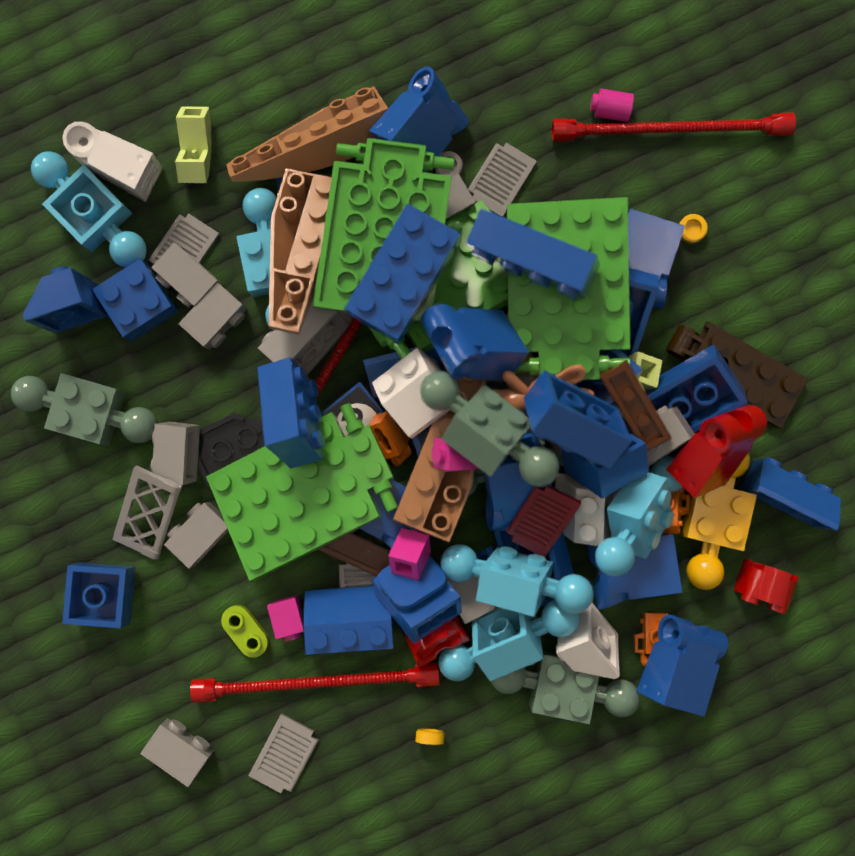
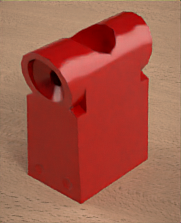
(717, 449)

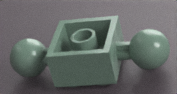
(84, 409)
(488, 430)
(568, 693)

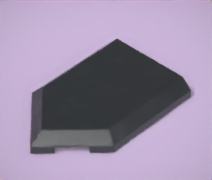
(228, 442)

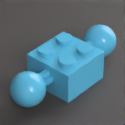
(87, 208)
(255, 246)
(637, 519)
(516, 580)
(506, 642)

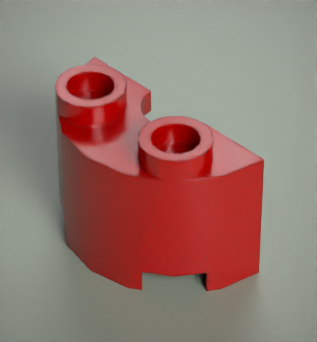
(766, 584)
(447, 636)

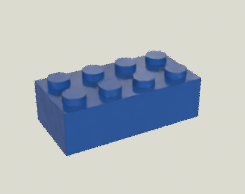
(532, 253)
(403, 273)

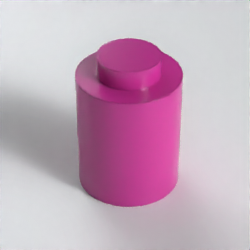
(612, 105)

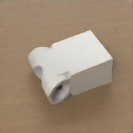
(113, 159)

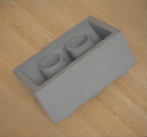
(317, 337)

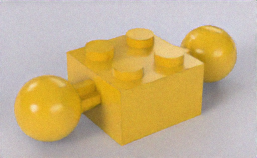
(717, 520)

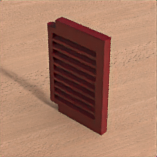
(542, 519)

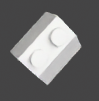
(401, 395)
(591, 520)
(592, 646)

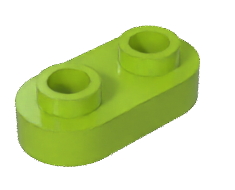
(245, 630)

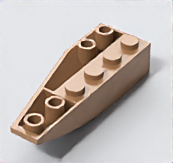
(314, 140)
(296, 247)
(436, 495)

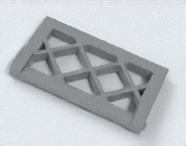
(155, 483)

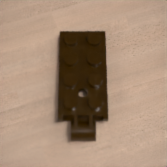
(765, 380)

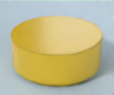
(694, 229)
(430, 736)

